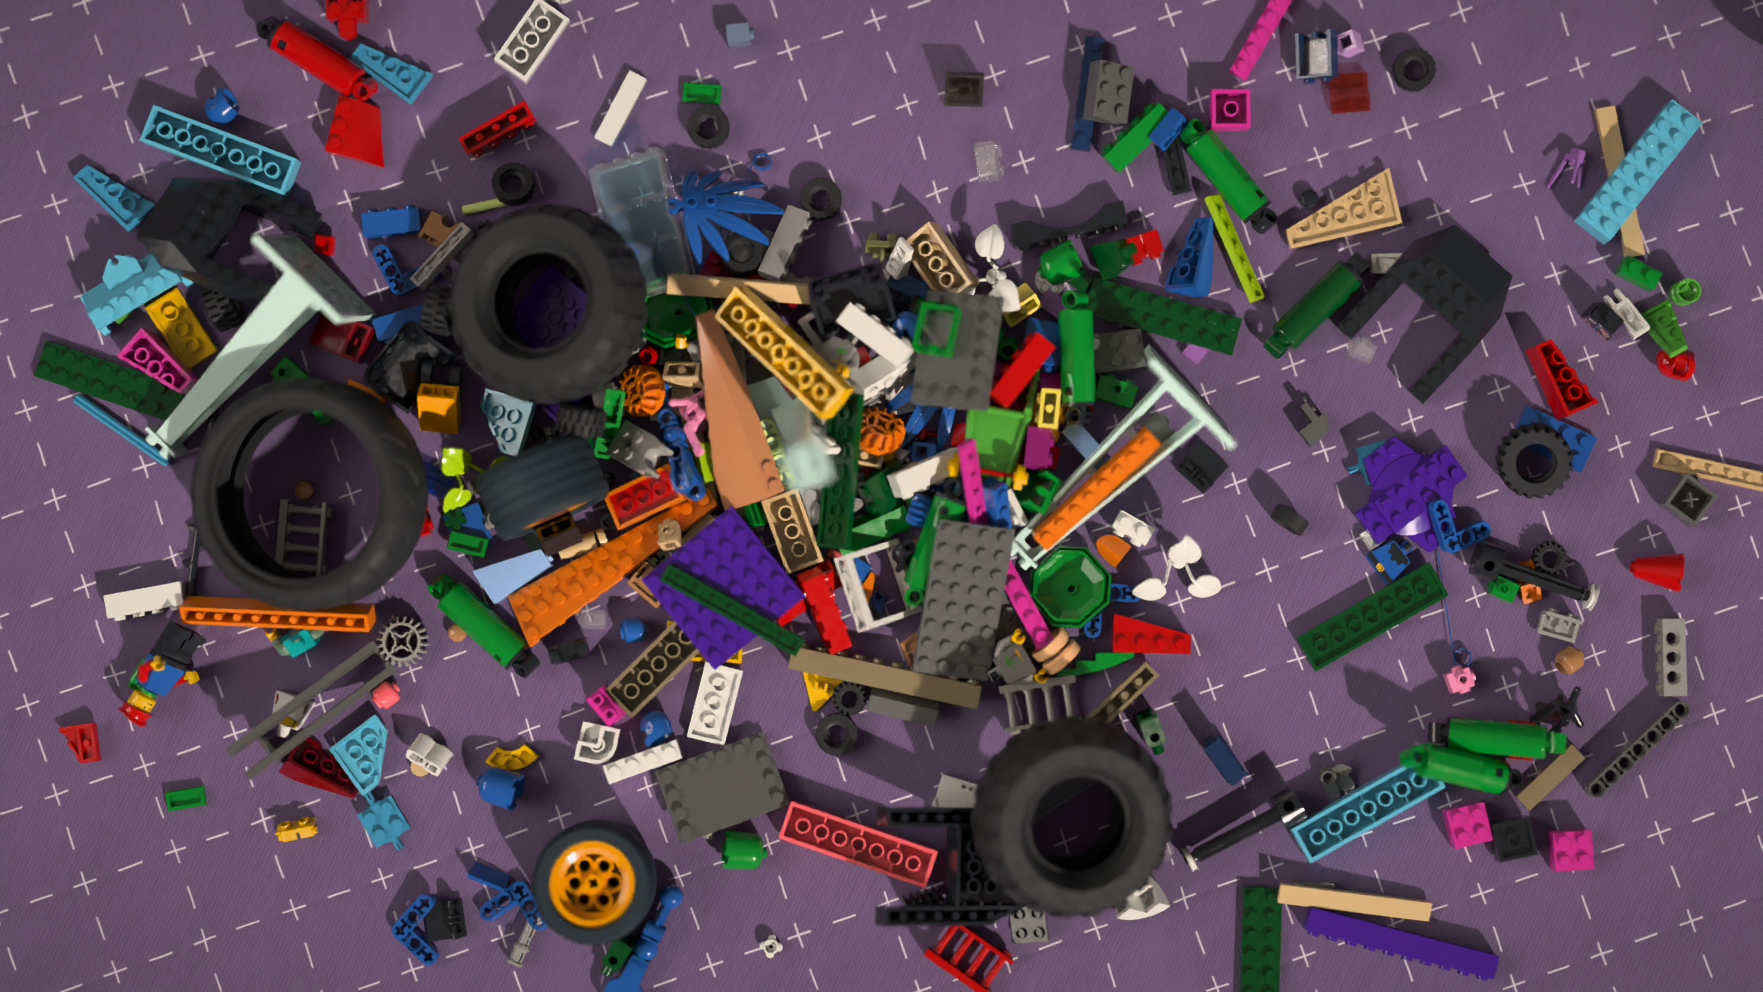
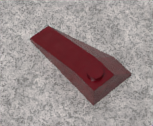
(316, 768)

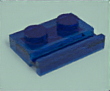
(437, 481)

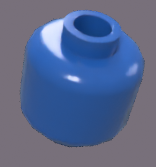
(633, 630)

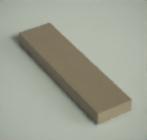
(1549, 777)

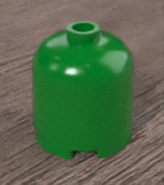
(1060, 264)
(742, 851)

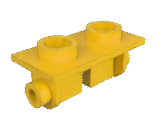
(305, 826)

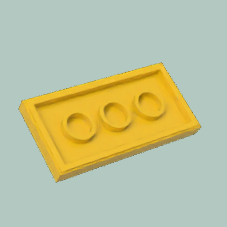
(181, 328)

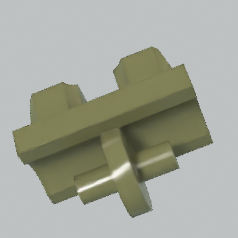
(880, 249)

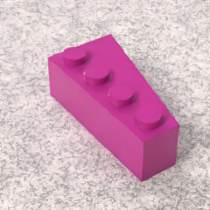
(157, 360)

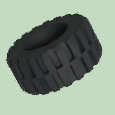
(1545, 483)

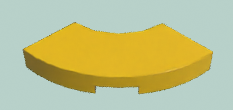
(512, 759)

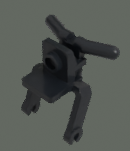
(1558, 713)

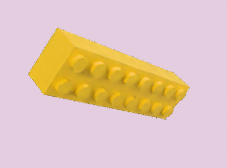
(784, 352)

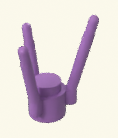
(1576, 160)

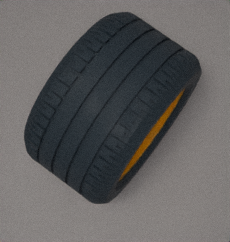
(542, 486)
(560, 901)

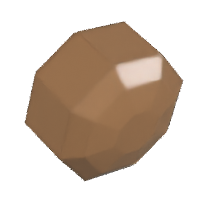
(304, 490)
(456, 633)

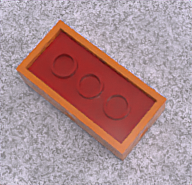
(643, 498)

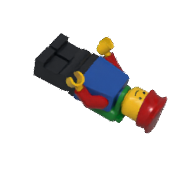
(161, 671)

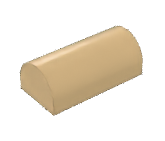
(589, 544)

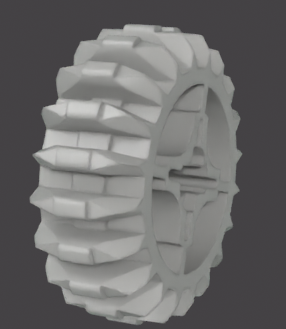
(396, 647)

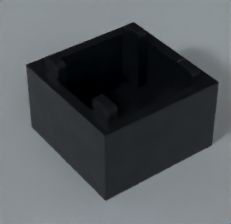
(1513, 838)

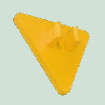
(819, 688)

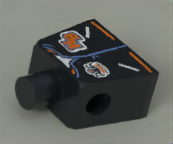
(1602, 320)

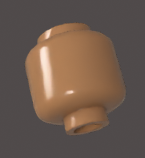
(1569, 660)

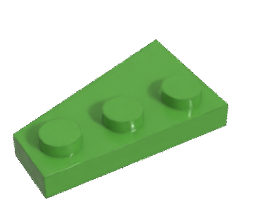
(1665, 328)

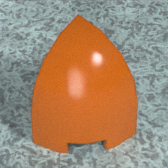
(1112, 548)

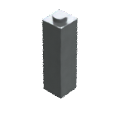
(904, 706)

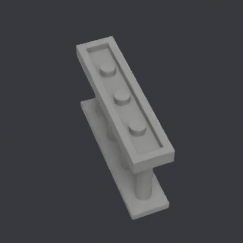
(442, 256)
(285, 528)
(1009, 690)

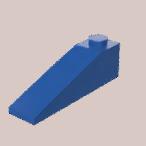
(1193, 268)

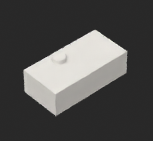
(531, 40)

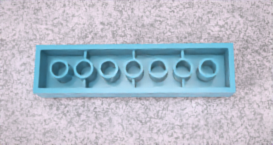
(220, 151)
(1638, 171)
(1361, 811)

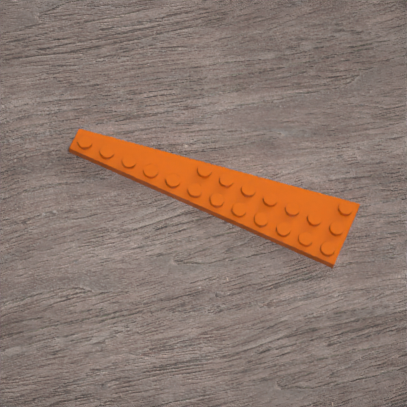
(568, 589)

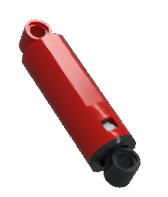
(316, 58)

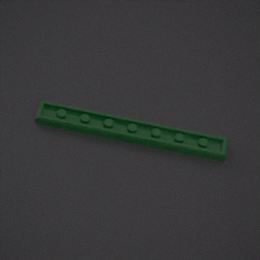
(732, 609)

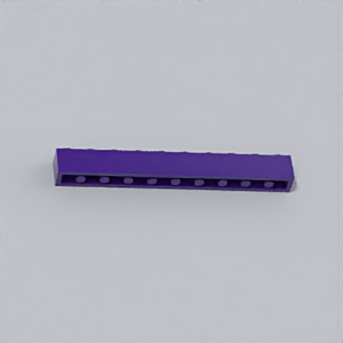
(1401, 942)

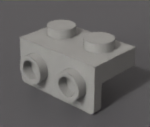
(1558, 626)

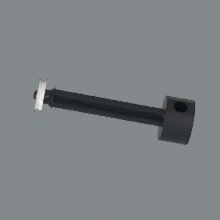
(1489, 561)
(1250, 827)

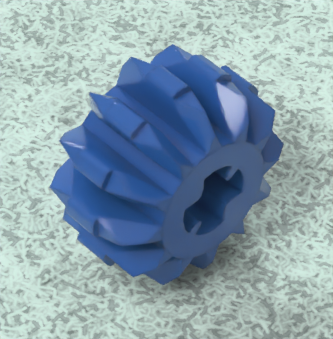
(918, 510)

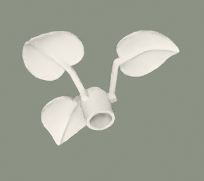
(991, 244)
(1180, 555)

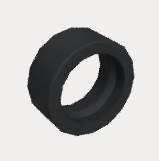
(1289, 519)

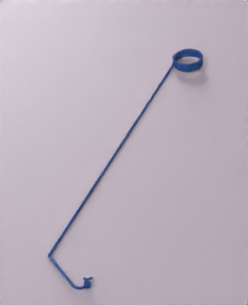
(759, 168)
(1454, 653)

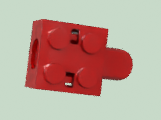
(347, 15)

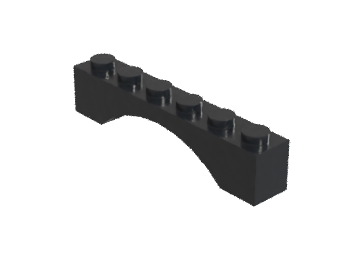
(1029, 233)

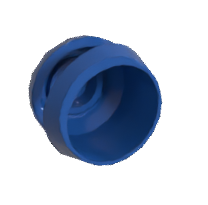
(218, 108)
(905, 324)
(657, 727)

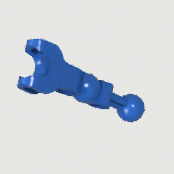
(682, 467)
(646, 946)

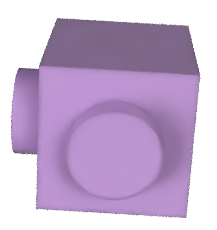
(1350, 43)

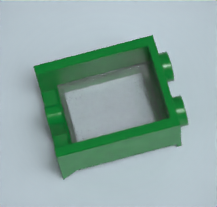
(936, 329)
(1038, 491)

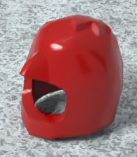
(1675, 366)

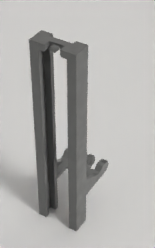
(277, 755)

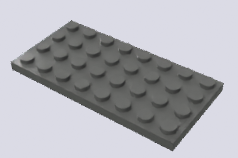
(963, 599)

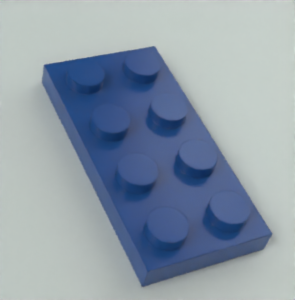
(1579, 441)

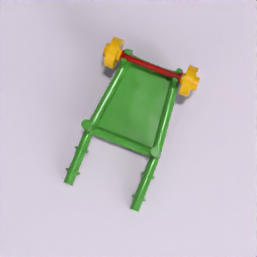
(999, 440)

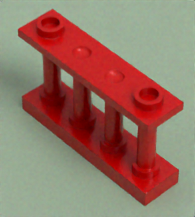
(967, 975)

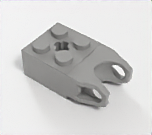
(638, 449)
(813, 493)

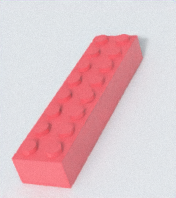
(858, 843)

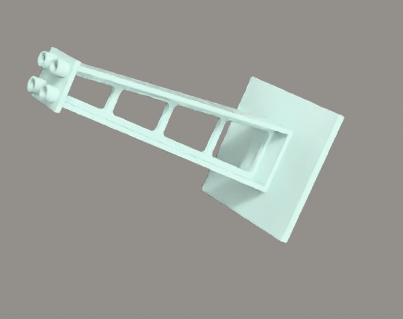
(288, 306)
(1184, 394)
(802, 457)

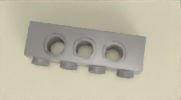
(1678, 665)

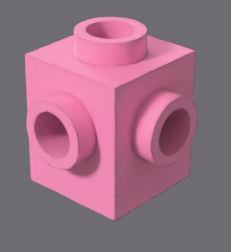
(1453, 679)

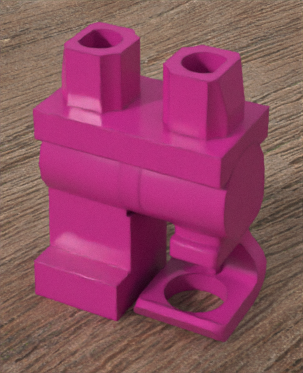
(606, 707)

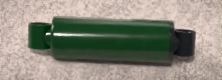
(1317, 305)

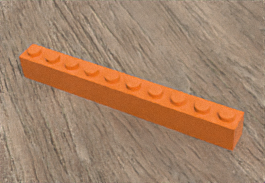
(255, 613)

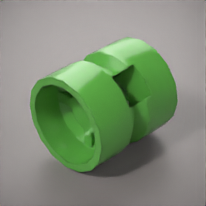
(1685, 292)

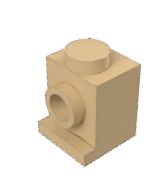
(669, 535)

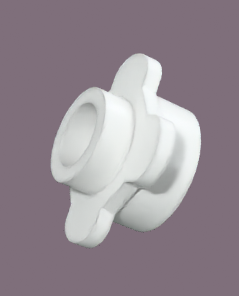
(771, 941)

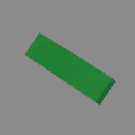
(613, 405)
(1101, 661)

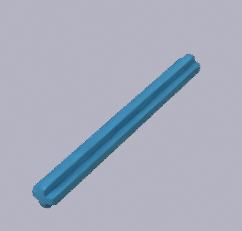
(120, 428)

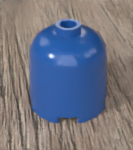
(501, 787)

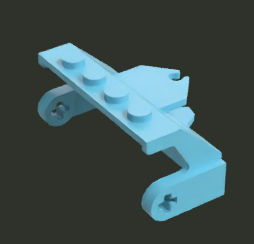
(126, 288)

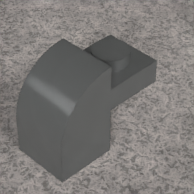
(1317, 425)

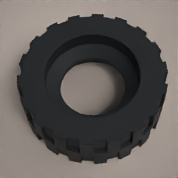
(1424, 59)
(701, 114)
(508, 170)
(821, 184)
(745, 267)
(851, 734)

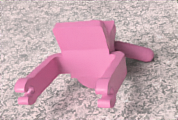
(695, 415)

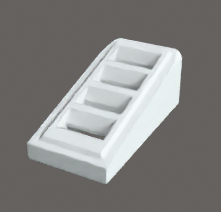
(900, 259)

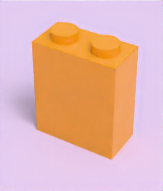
(439, 408)

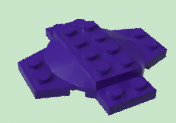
(1403, 489)

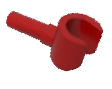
(922, 435)

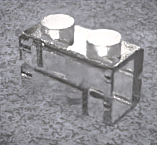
(987, 161)

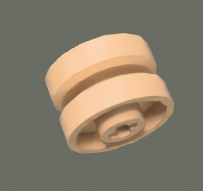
(1058, 652)

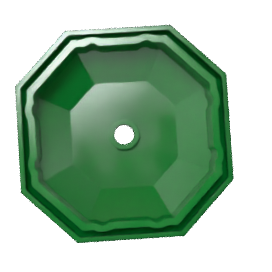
(665, 325)
(1059, 572)

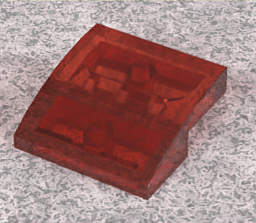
(1349, 93)

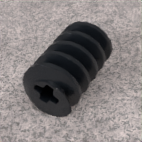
(927, 898)

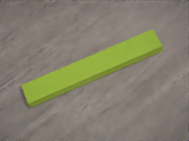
(1234, 248)

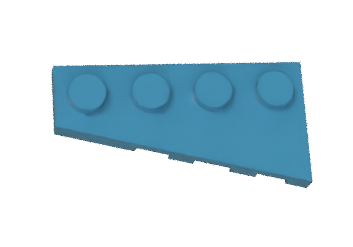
(399, 77)
(121, 203)

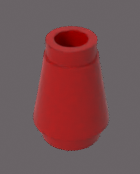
(649, 355)

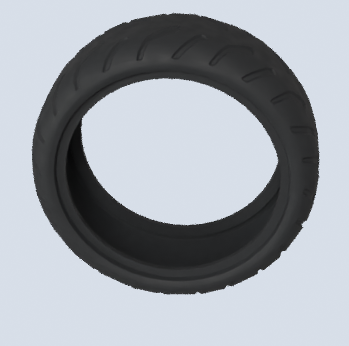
(220, 481)

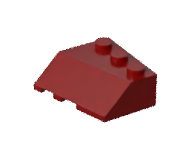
(356, 132)

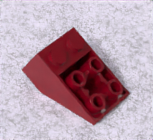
(344, 339)

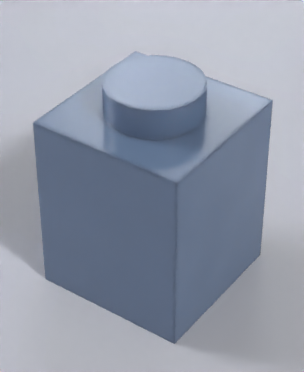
(739, 34)

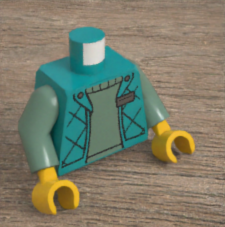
(295, 641)

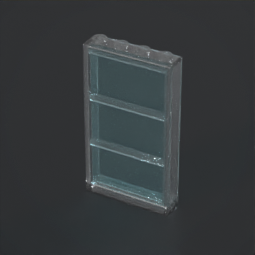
(634, 201)

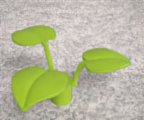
(457, 462)

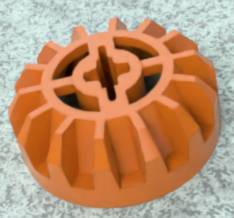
(646, 393)
(875, 432)

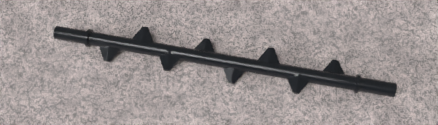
(192, 562)

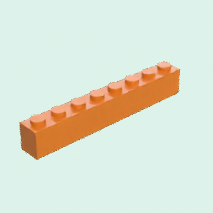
(1096, 488)

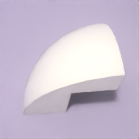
(1144, 904)

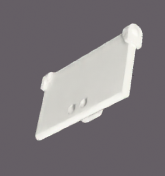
(952, 794)

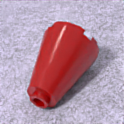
(1660, 570)

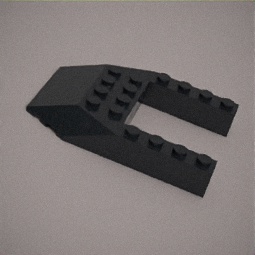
(196, 219)
(1455, 282)
(970, 890)

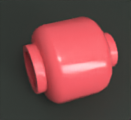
(385, 694)

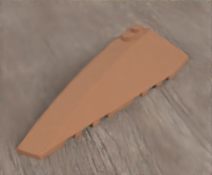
(739, 447)

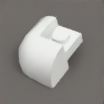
(596, 743)

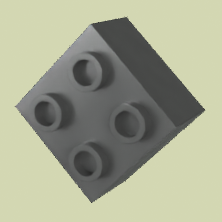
(1687, 500)

